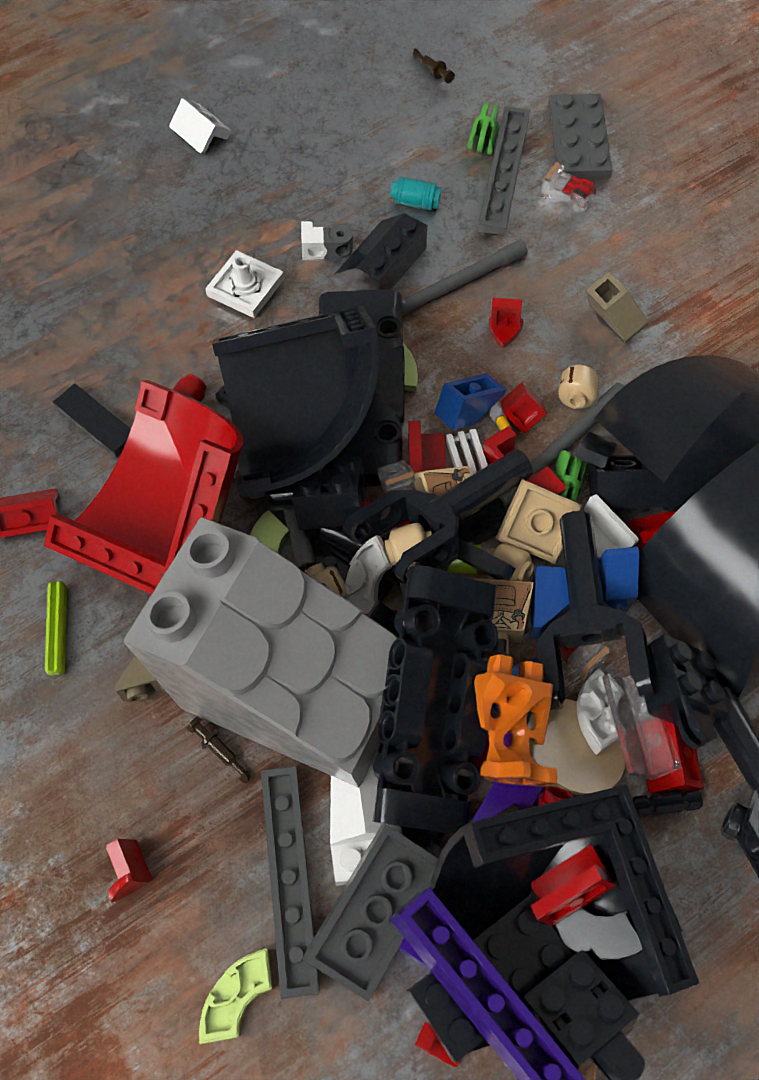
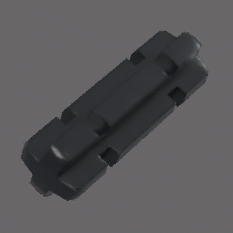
(668, 802)

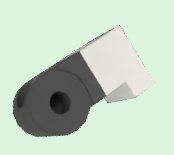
(326, 242)

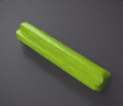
(56, 628)

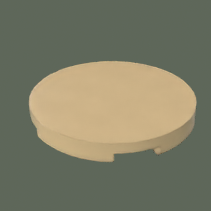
(576, 763)

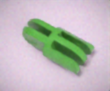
(485, 128)
(571, 473)

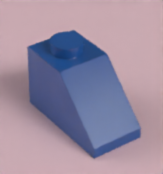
(467, 400)
(619, 577)
(549, 598)

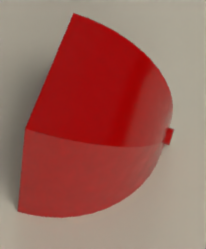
(166, 479)

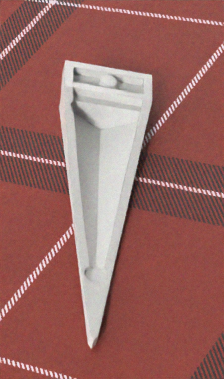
(352, 823)

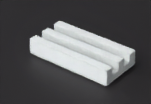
(463, 438)

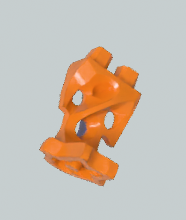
(509, 735)

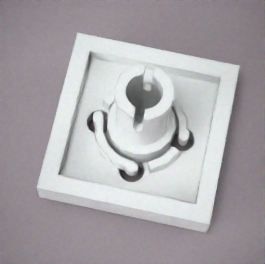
(248, 277)

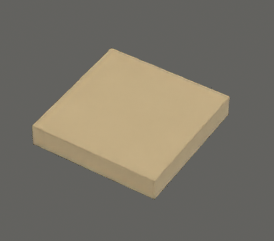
(534, 521)

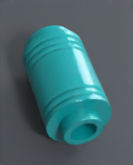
(415, 193)

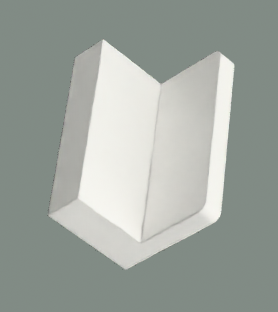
(197, 125)
(608, 527)

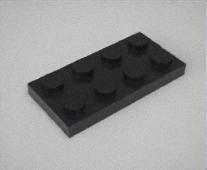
(520, 951)

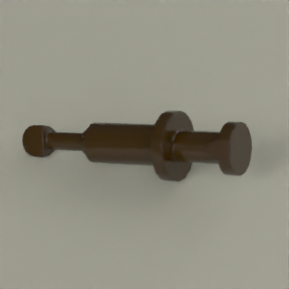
(437, 69)
(217, 747)

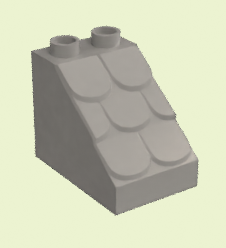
(266, 652)

